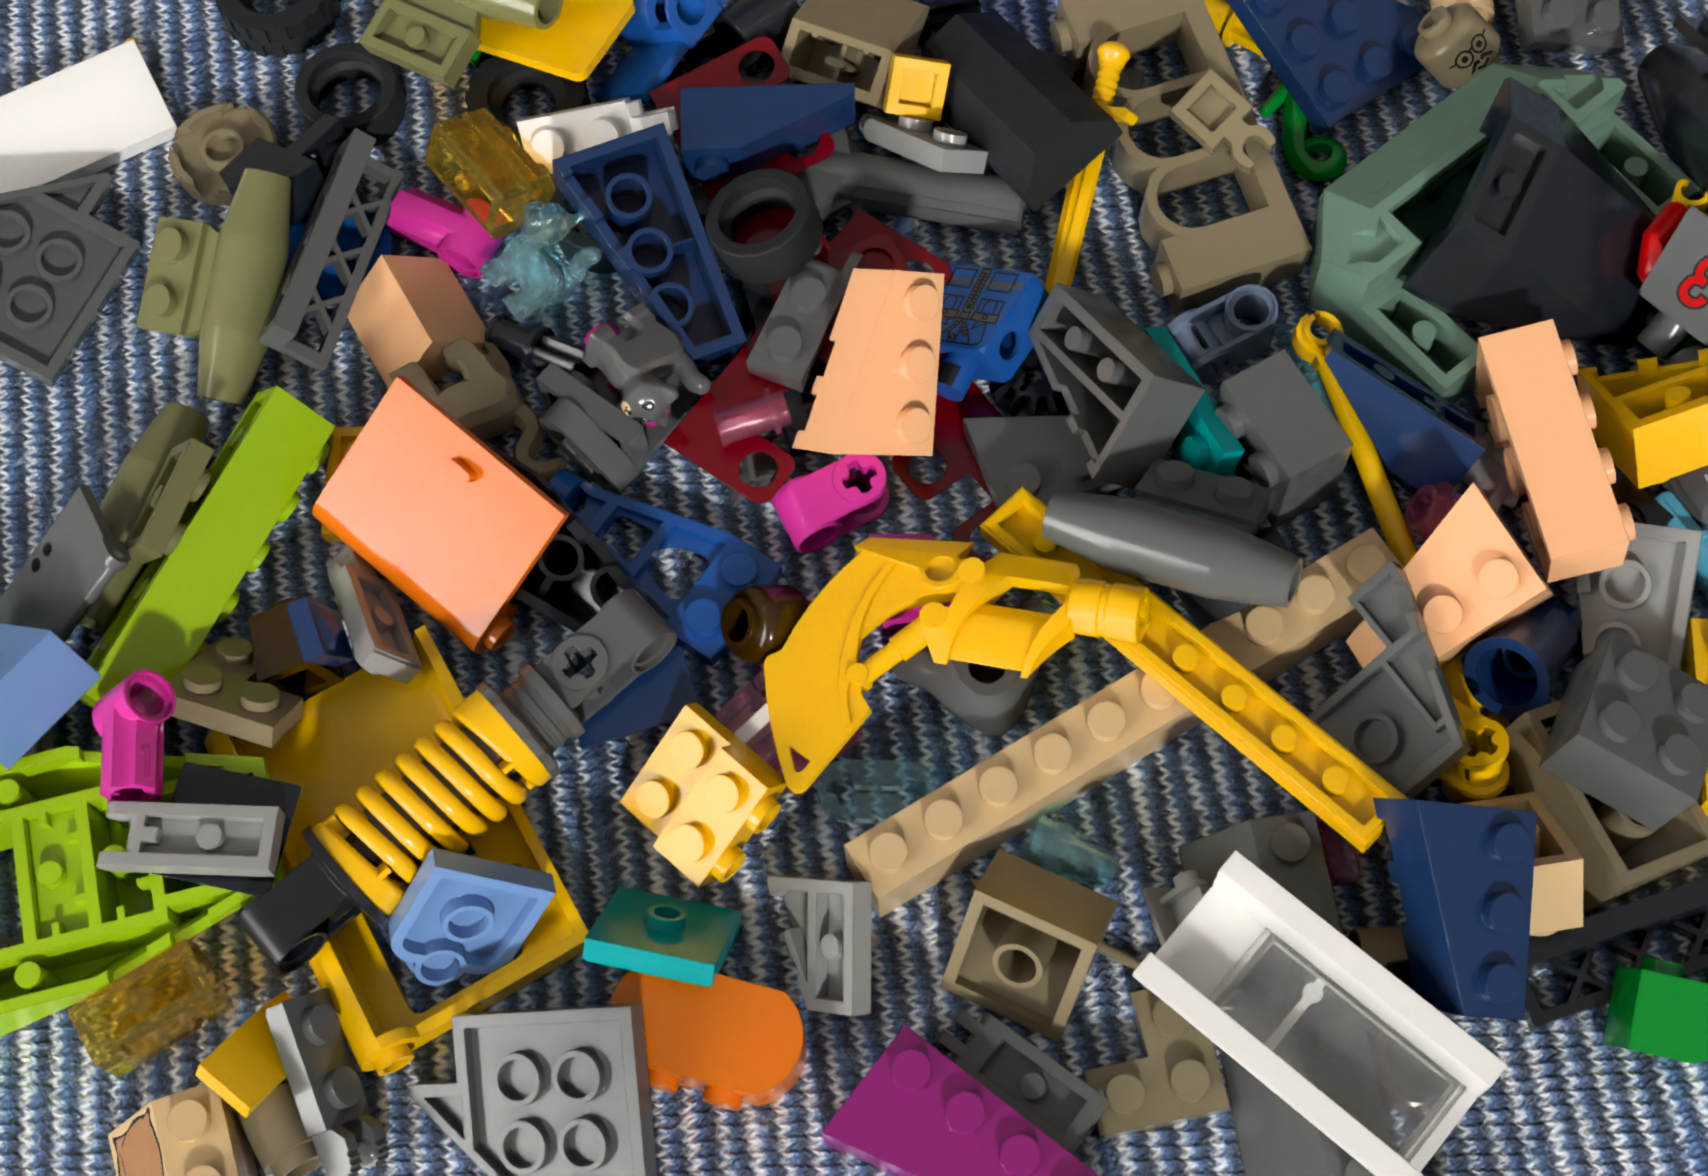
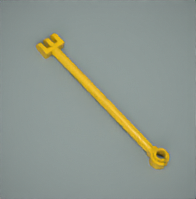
(1373, 478)

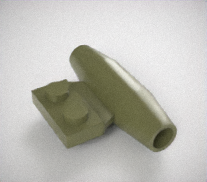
(443, 35)
(222, 283)
(150, 497)

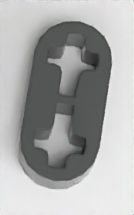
(588, 446)

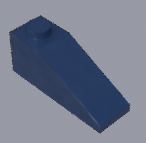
(749, 126)
(1410, 425)

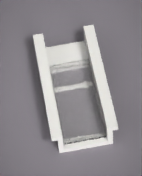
(1319, 1021)

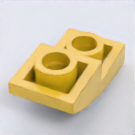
(246, 1063)

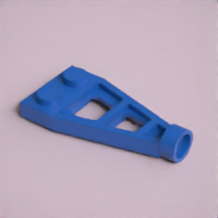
(730, 560)

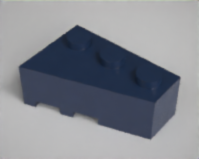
(1464, 901)

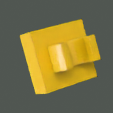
(916, 86)

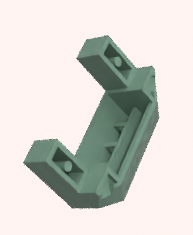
(1411, 186)

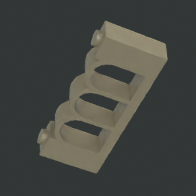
(1207, 260)

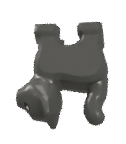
(640, 362)

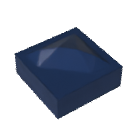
(320, 631)

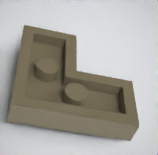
(224, 695)
(1166, 1087)

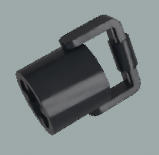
(741, 23)

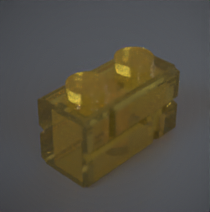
(487, 170)
(150, 1008)

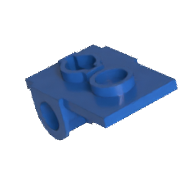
(659, 40)

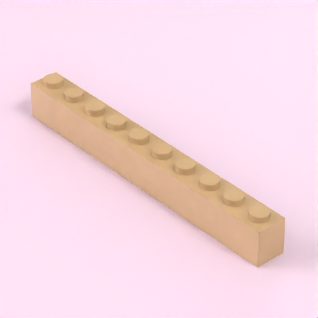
(1098, 738)

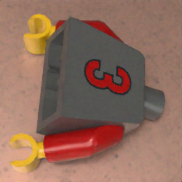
(1675, 273)

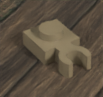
(1217, 115)

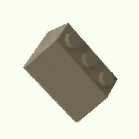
(1616, 850)

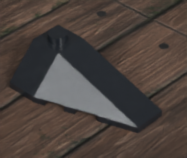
(575, 569)

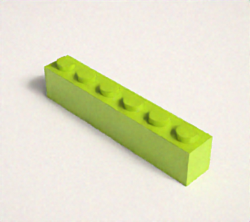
(224, 536)

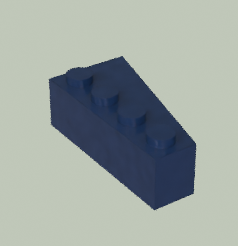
(651, 232)

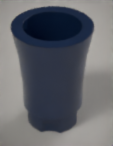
(1522, 659)

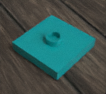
(663, 936)

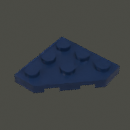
(1334, 51)

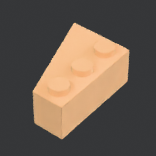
(1465, 582)

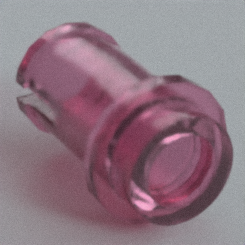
(753, 417)

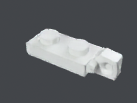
(578, 128)

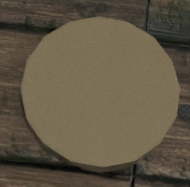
(212, 141)

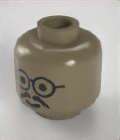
(1456, 44)

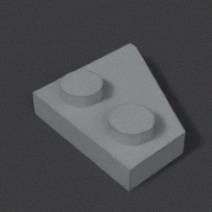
(829, 940)

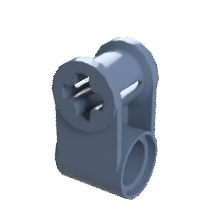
(1216, 339)

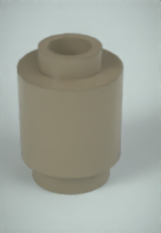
(280, 1136)

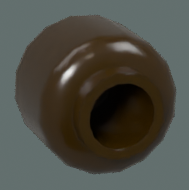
(761, 619)

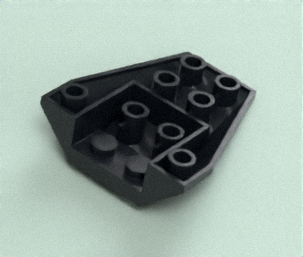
(1540, 232)

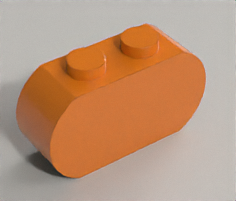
(721, 1038)

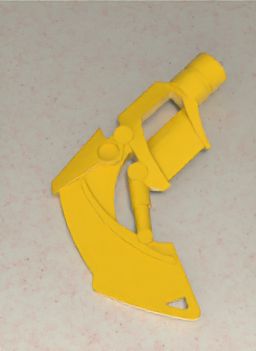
(818, 675)

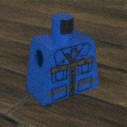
(985, 326)

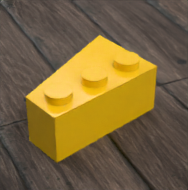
(1652, 417)

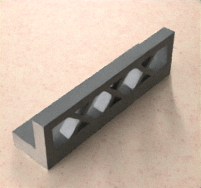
(319, 242)

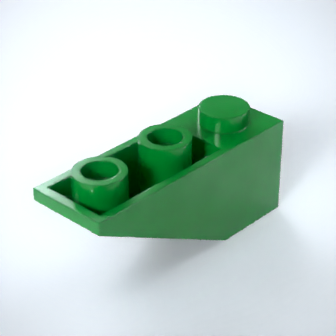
(1658, 1012)

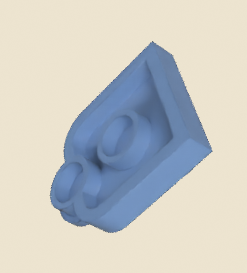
(466, 915)

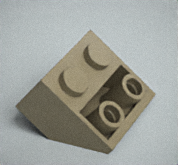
(852, 42)

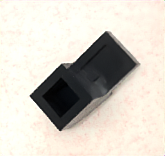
(303, 162)

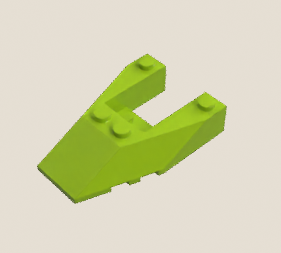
(79, 920)

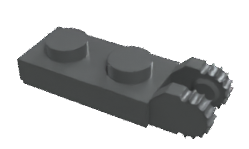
(326, 1084)

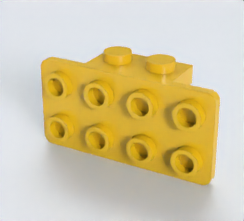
(569, 46)

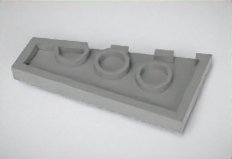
(1645, 597)

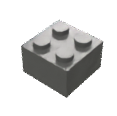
(1286, 436)
(1631, 733)

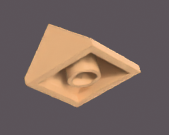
(410, 312)

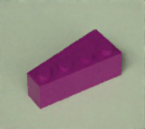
(934, 1119)

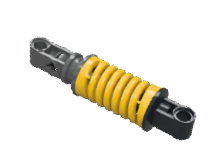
(486, 753)

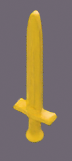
(1081, 189)

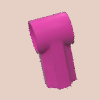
(442, 229)
(132, 736)

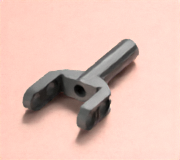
(902, 189)

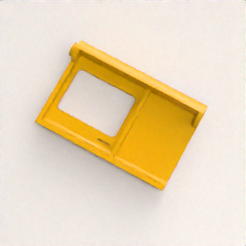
(331, 753)

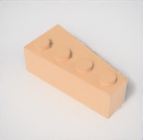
(1551, 450)

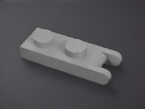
(196, 839)

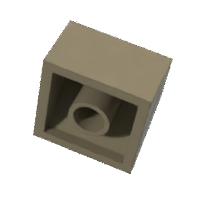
(1028, 944)

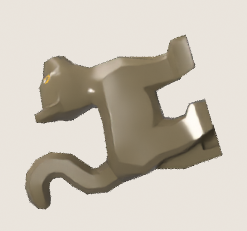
(486, 400)

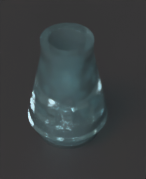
(1069, 852)

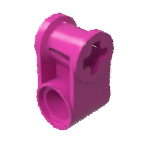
(827, 506)

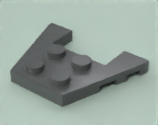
(1399, 705)

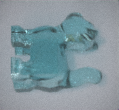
(536, 266)

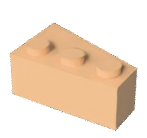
(881, 369)

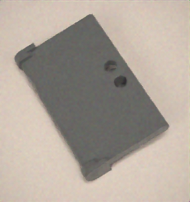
(65, 569)

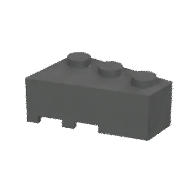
(1115, 380)

